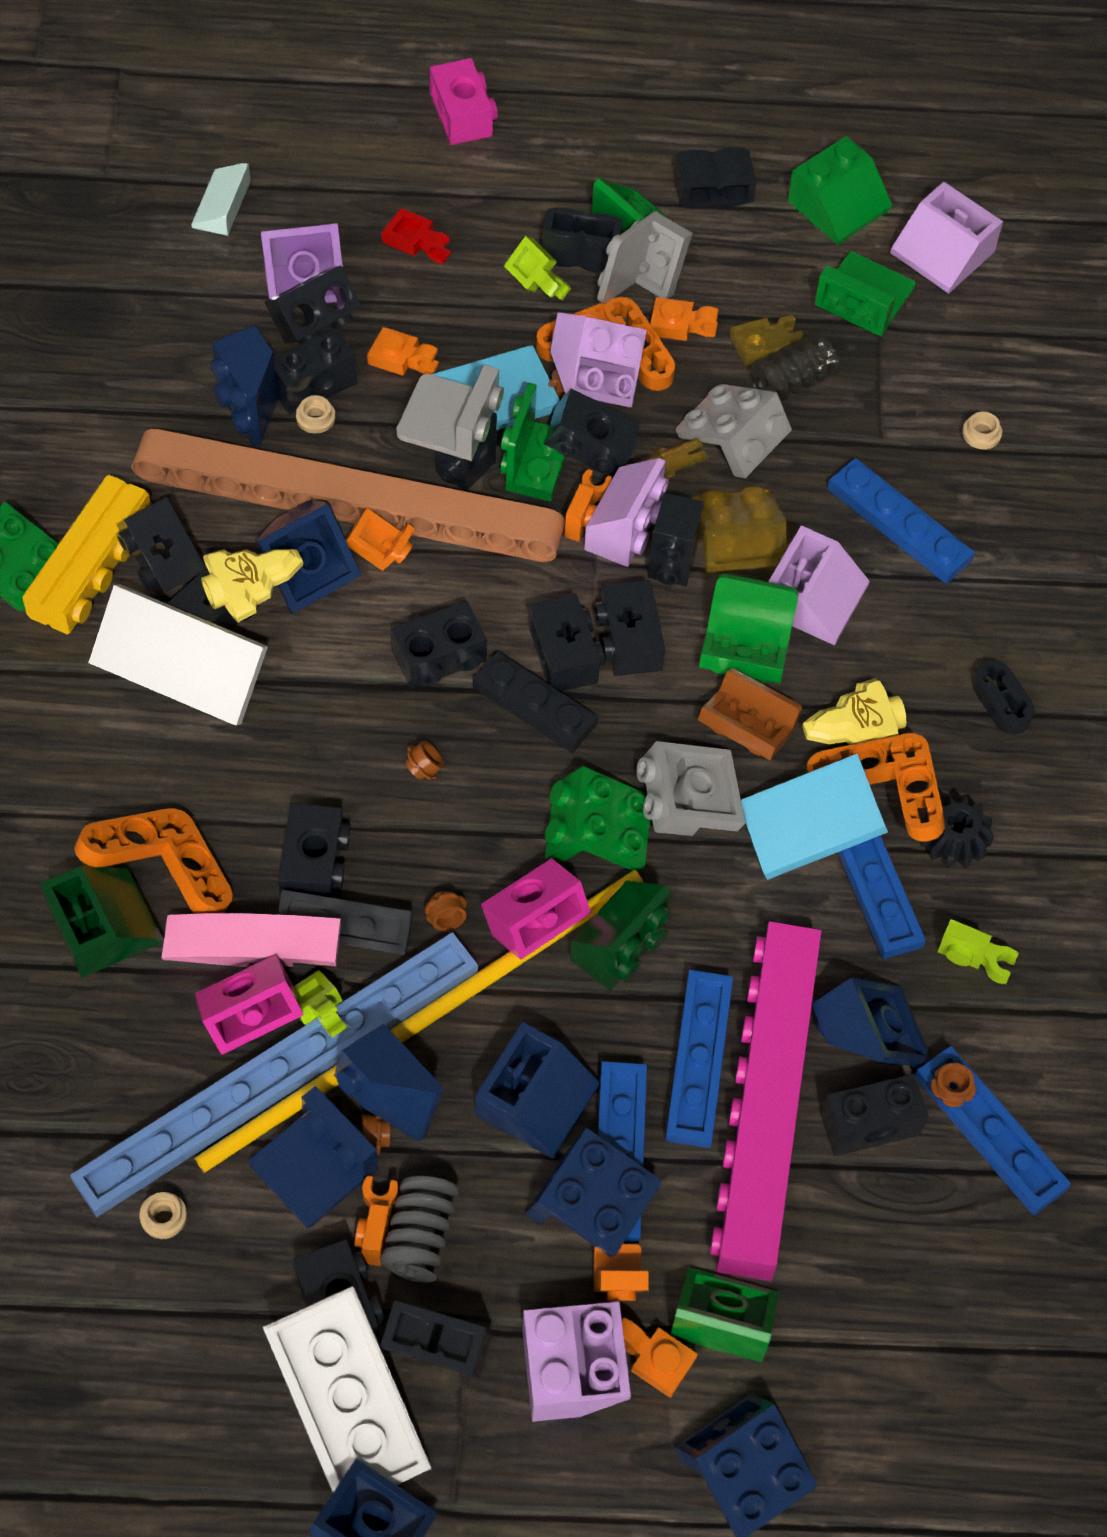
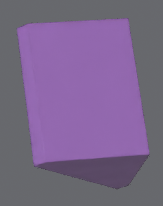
(298, 254)

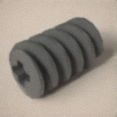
(416, 1226)

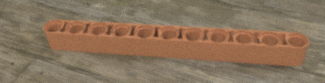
(290, 481)

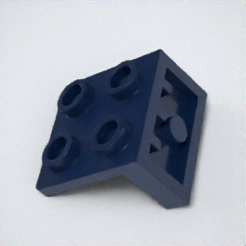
(315, 1160)
(596, 1192)
(748, 1463)

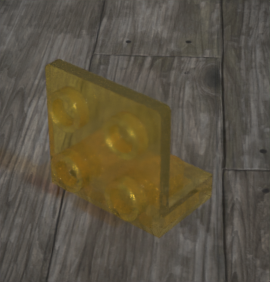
(742, 530)

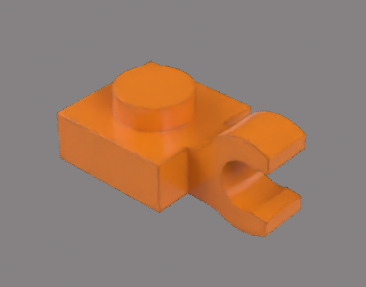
(677, 319)
(400, 351)
(583, 506)
(373, 1231)
(659, 1360)

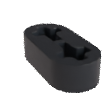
(998, 699)

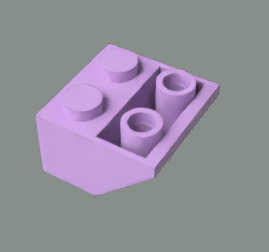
(947, 237)
(597, 357)
(627, 511)
(826, 584)
(574, 1360)

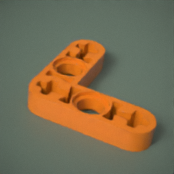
(626, 308)
(902, 769)
(168, 845)

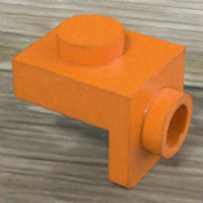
(379, 540)
(620, 1274)

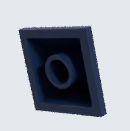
(322, 547)
(871, 1022)
(389, 1082)
(371, 1507)

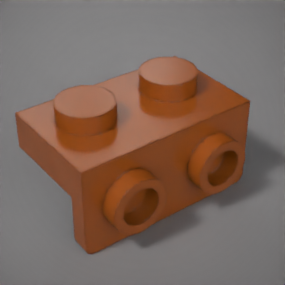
(751, 714)

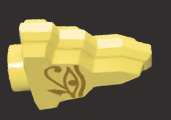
(247, 579)
(858, 717)

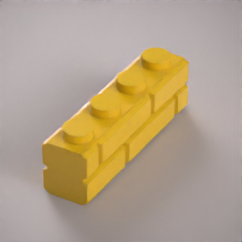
(84, 558)

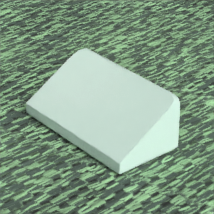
(222, 199)

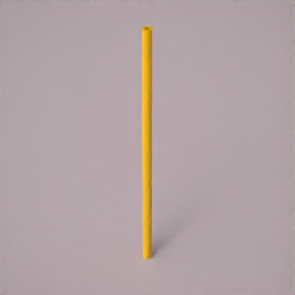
(403, 1031)

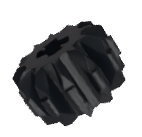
(973, 833)

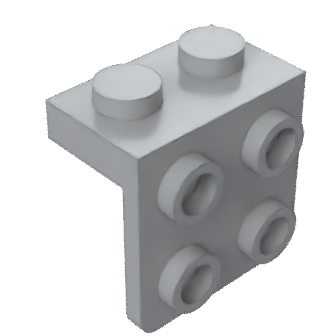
(645, 255)
(451, 414)
(742, 421)

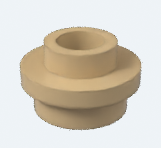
(312, 407)
(985, 423)
(163, 1202)

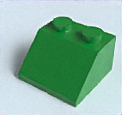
(839, 190)

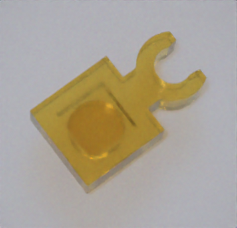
(759, 338)

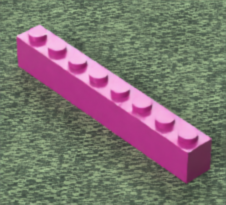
(768, 1103)

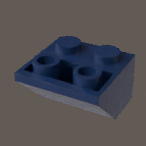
(245, 381)
(536, 1091)

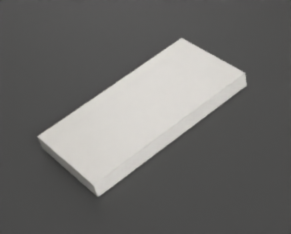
(178, 654)
(345, 1390)

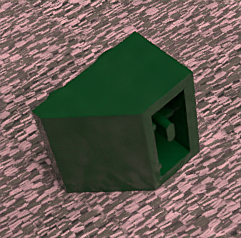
(100, 916)
(622, 932)

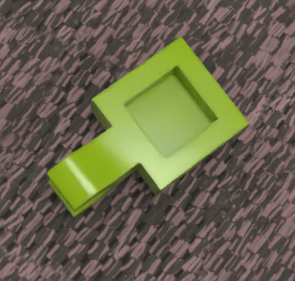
(533, 267)
(972, 947)
(318, 1001)

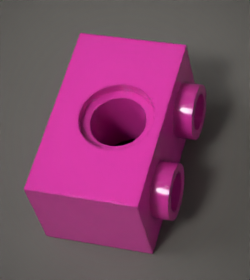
(462, 101)
(536, 908)
(248, 1004)

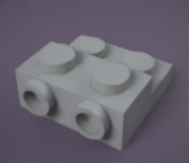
(690, 789)

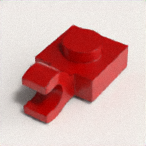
(413, 232)

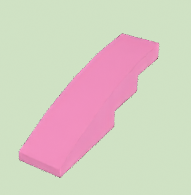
(251, 939)

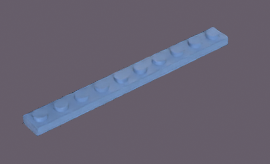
(269, 1077)

